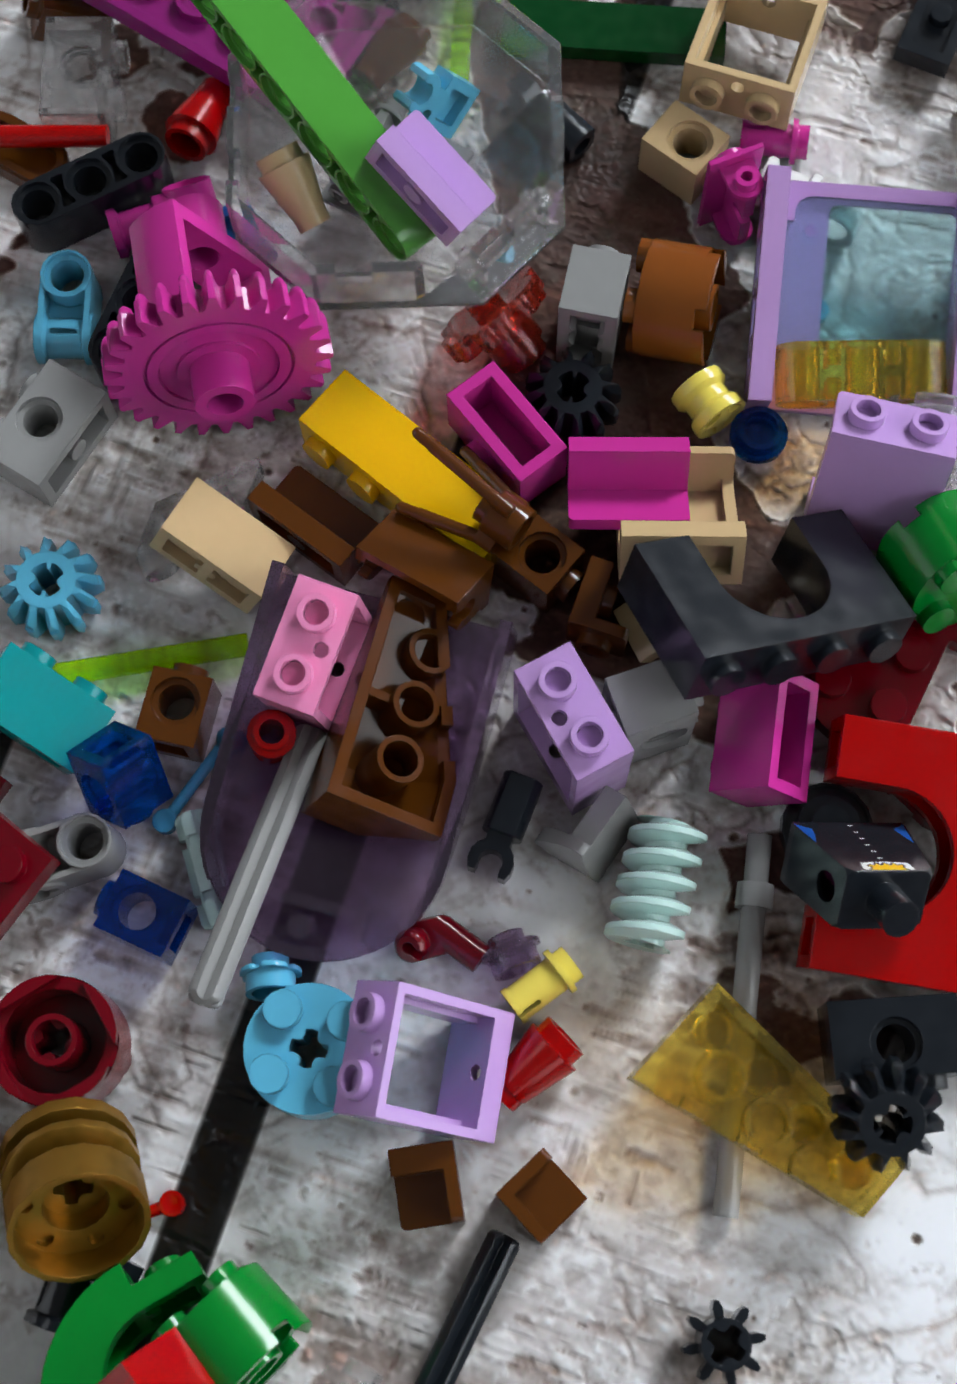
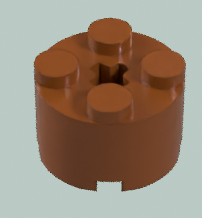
(676, 301)

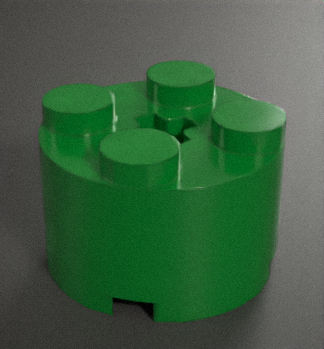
(924, 561)
(240, 1325)

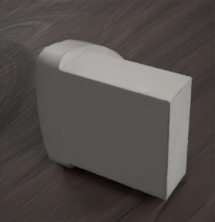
(596, 837)

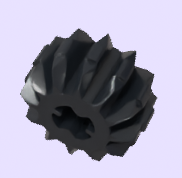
(579, 380)
(899, 1130)

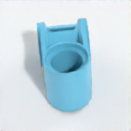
(66, 318)

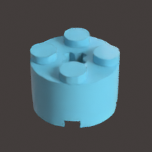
(273, 1039)

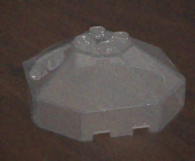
(510, 128)

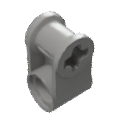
(64, 843)

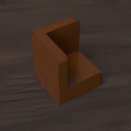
(427, 1185)
(541, 1196)

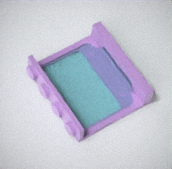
(849, 269)

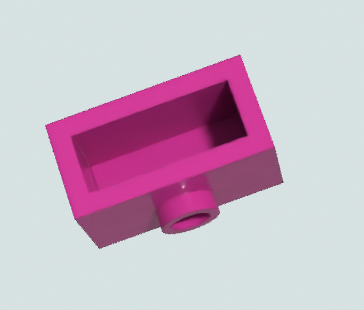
(507, 432)
(765, 743)

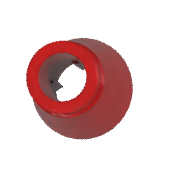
(198, 121)
(538, 1062)

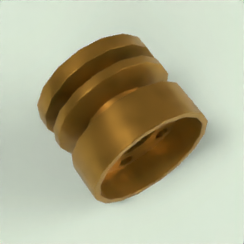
(73, 1190)

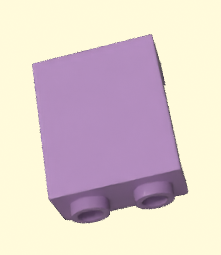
(882, 463)

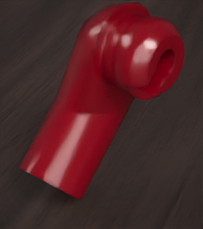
(441, 936)

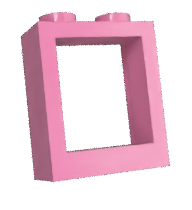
(315, 632)

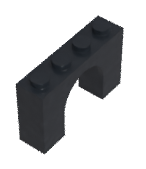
(721, 645)

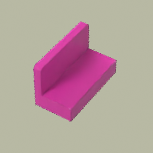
(627, 480)

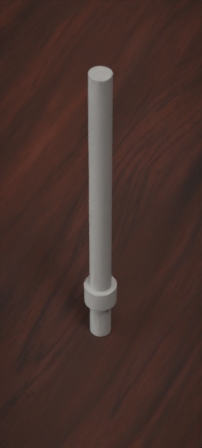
(753, 899)

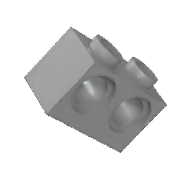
(592, 303)

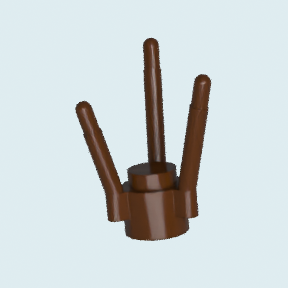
(501, 512)

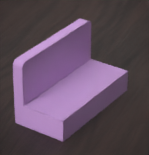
(430, 176)

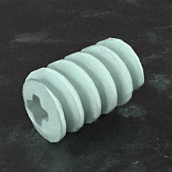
(653, 883)

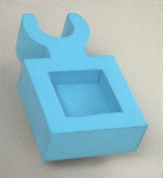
(439, 96)

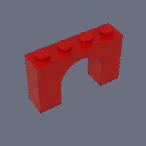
(922, 770)

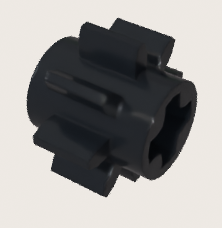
(740, 1338)

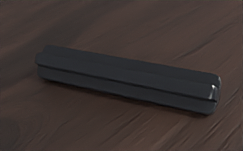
(469, 1309)

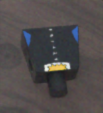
(858, 874)

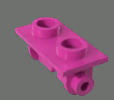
(731, 192)

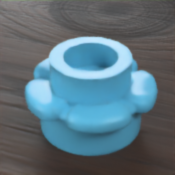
(267, 974)

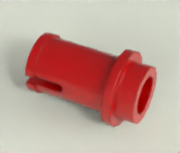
(263, 724)

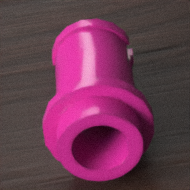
(778, 143)

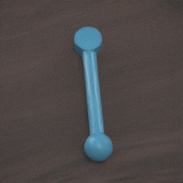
(164, 819)

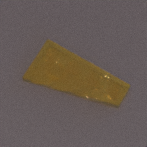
(757, 1096)

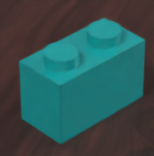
(44, 707)

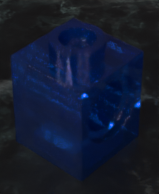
(120, 774)
(166, 932)

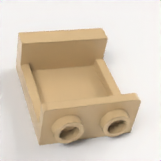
(712, 517)

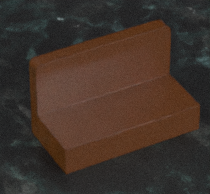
(314, 520)

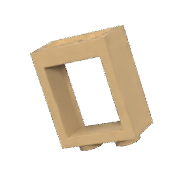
(743, 93)

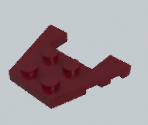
(886, 688)

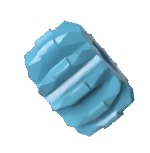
(30, 580)

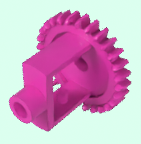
(212, 349)

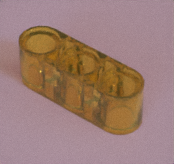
(816, 371)

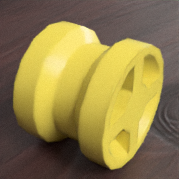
(708, 401)

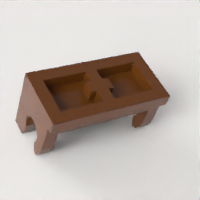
(429, 563)

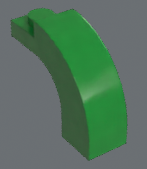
(117, 1315)

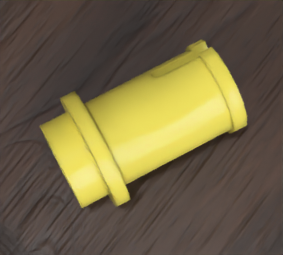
(542, 984)

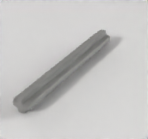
(256, 869)

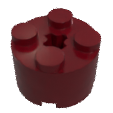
(94, 1055)

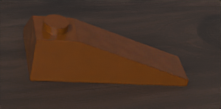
(389, 741)

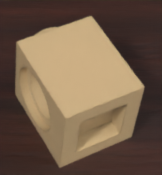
(676, 133)

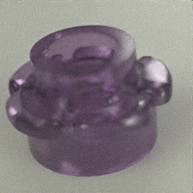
(511, 954)

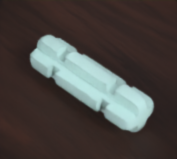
(188, 832)

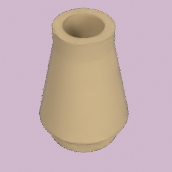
(294, 185)

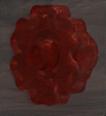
(501, 326)

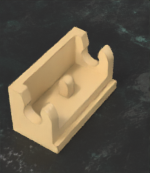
(221, 545)

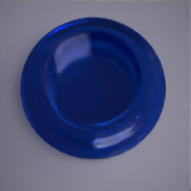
(758, 435)

